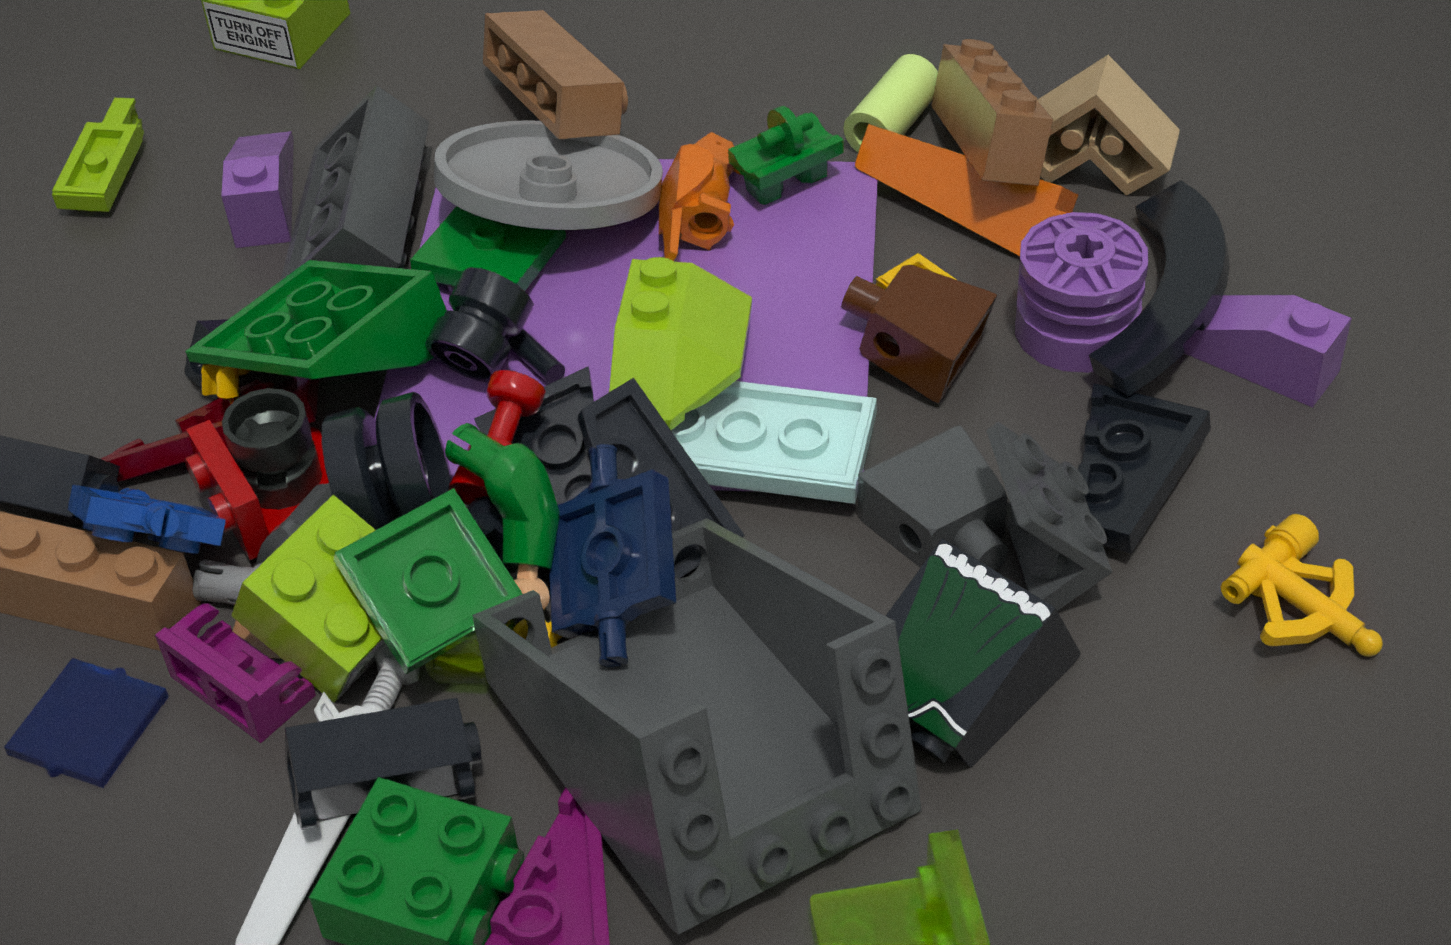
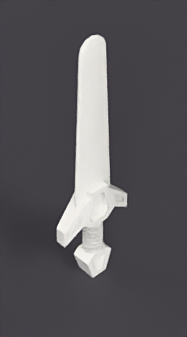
(305, 851)

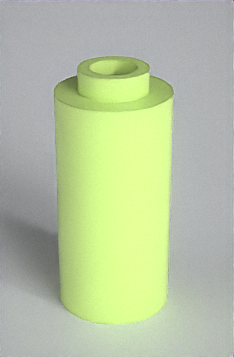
(894, 100)

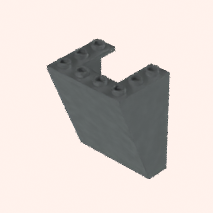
(736, 737)

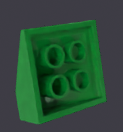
(330, 323)

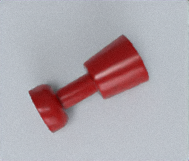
(513, 397)

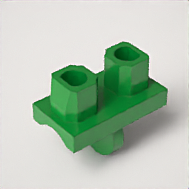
(785, 150)

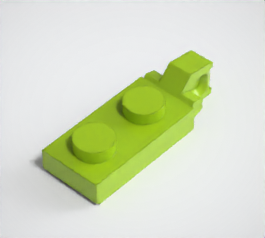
(100, 160)

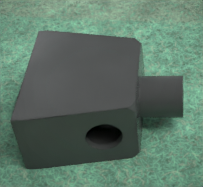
(936, 494)

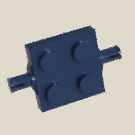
(612, 555)

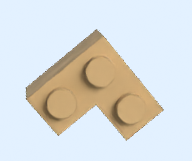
(1112, 124)

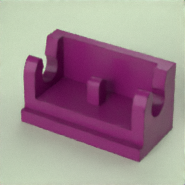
(232, 674)

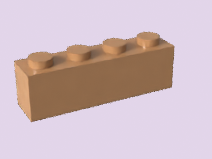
(553, 74)
(991, 113)
(91, 581)

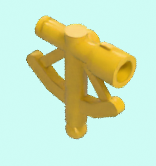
(1278, 571)

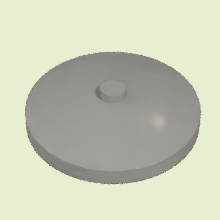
(535, 180)

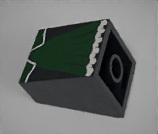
(973, 653)

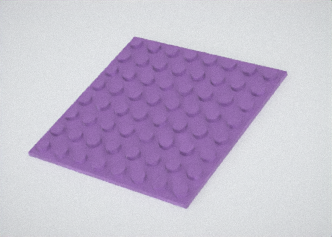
(783, 254)

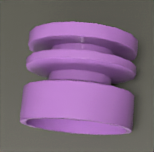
(1077, 287)

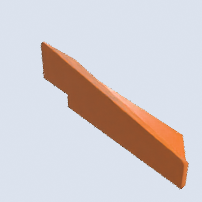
(955, 189)

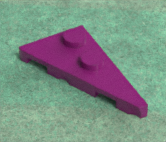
(558, 887)

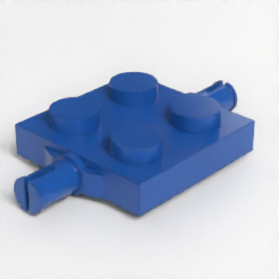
(122, 513)

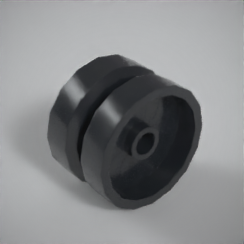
(387, 462)

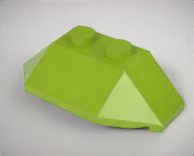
(679, 335)

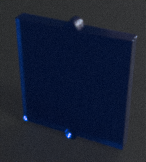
(87, 722)

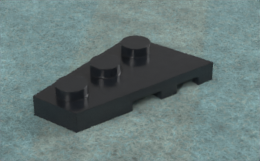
(1135, 458)

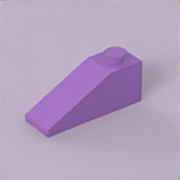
(259, 189)
(1275, 343)

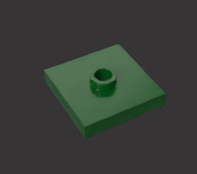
(478, 242)
(426, 579)

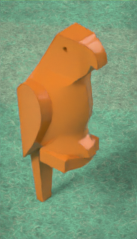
(696, 195)

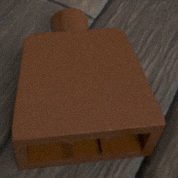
(920, 326)

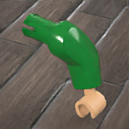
(522, 495)

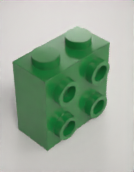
(416, 871)

